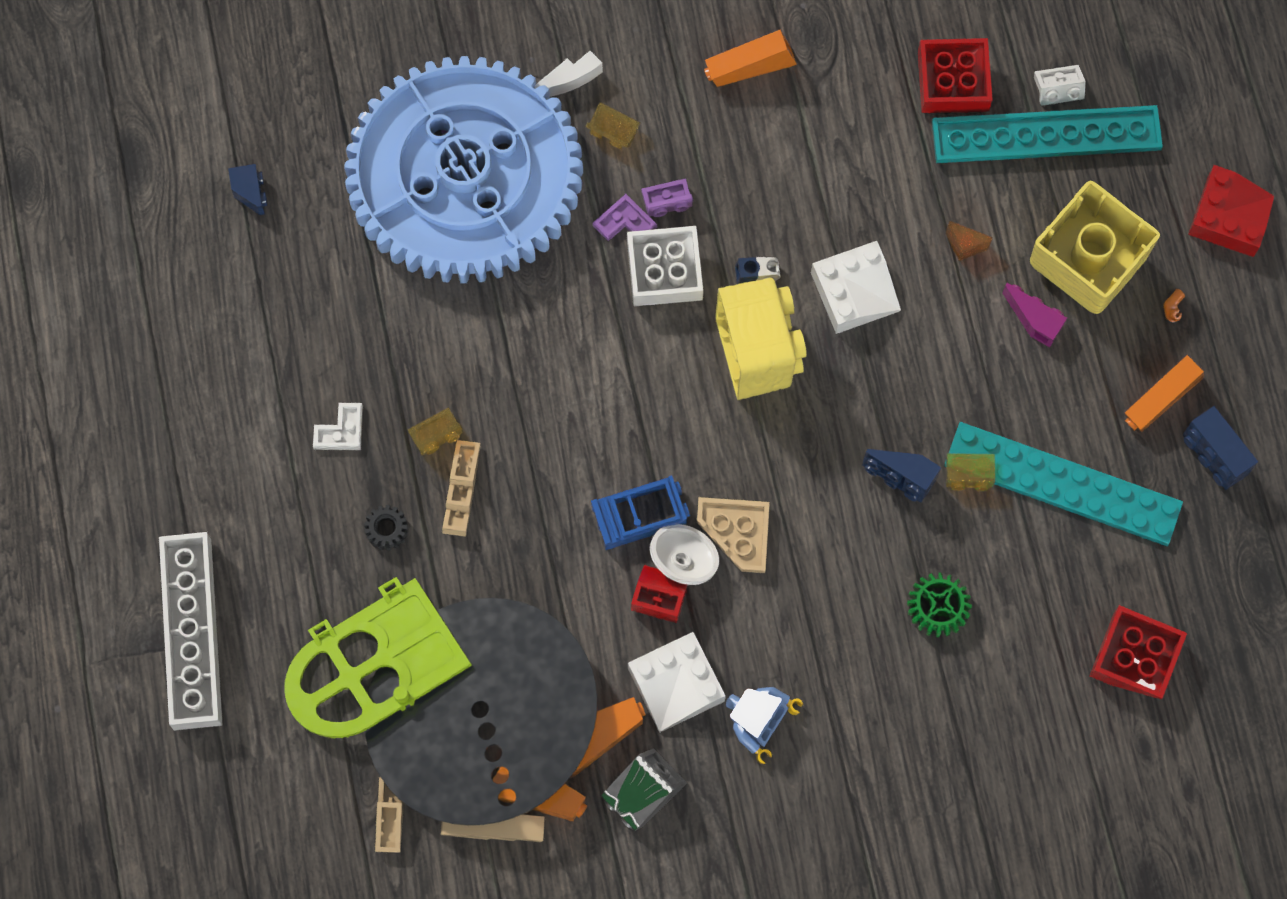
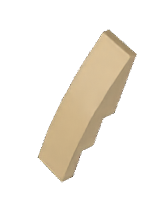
(461, 488)
(388, 820)
(518, 828)

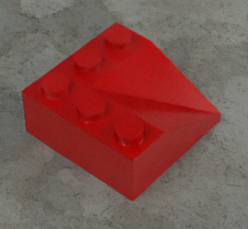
(954, 75)
(1232, 212)
(1138, 653)

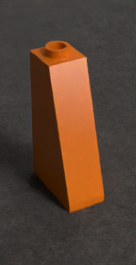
(751, 59)
(1164, 394)
(610, 728)
(563, 804)

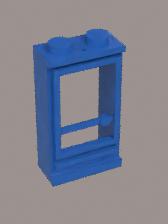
(610, 522)

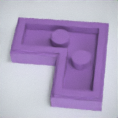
(623, 214)

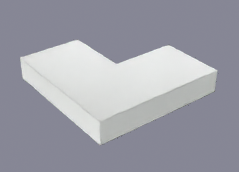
(345, 434)

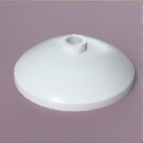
(684, 554)

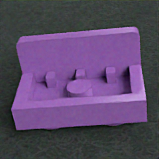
(667, 198)

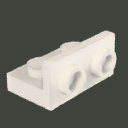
(1060, 85)

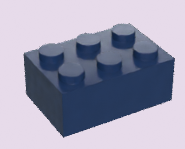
(1219, 448)

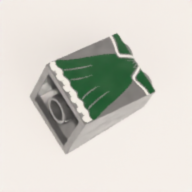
(643, 789)

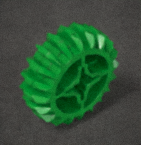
(931, 599)

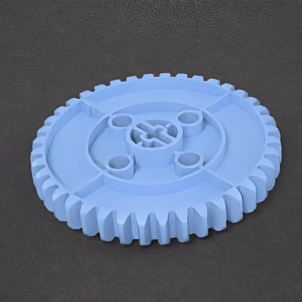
(447, 229)

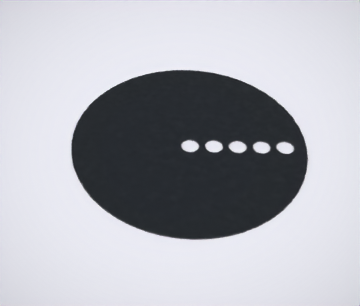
(537, 699)

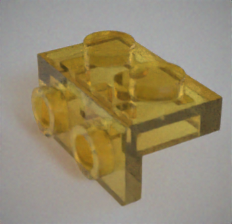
(613, 125)
(435, 432)
(970, 471)

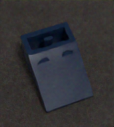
(904, 471)

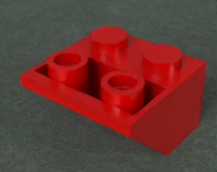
(658, 595)

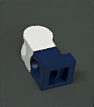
(756, 269)

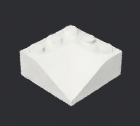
(665, 266)
(855, 287)
(676, 682)

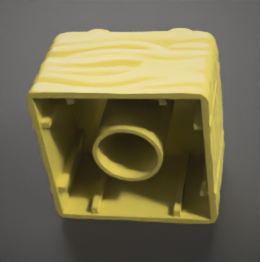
(1093, 247)
(757, 338)

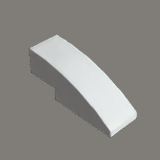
(572, 76)

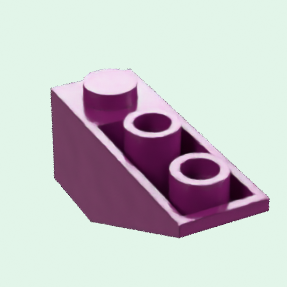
(1038, 319)

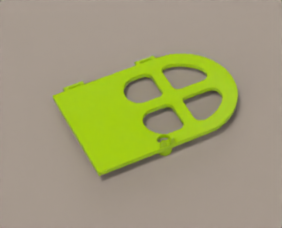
(409, 641)

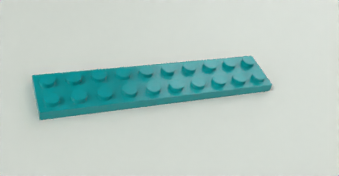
(1046, 134)
(1073, 485)

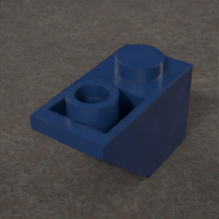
(246, 187)

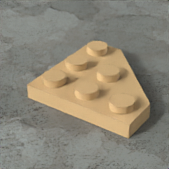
(738, 530)

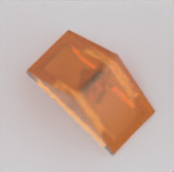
(966, 241)

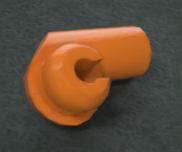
(1171, 306)

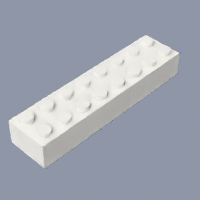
(190, 631)

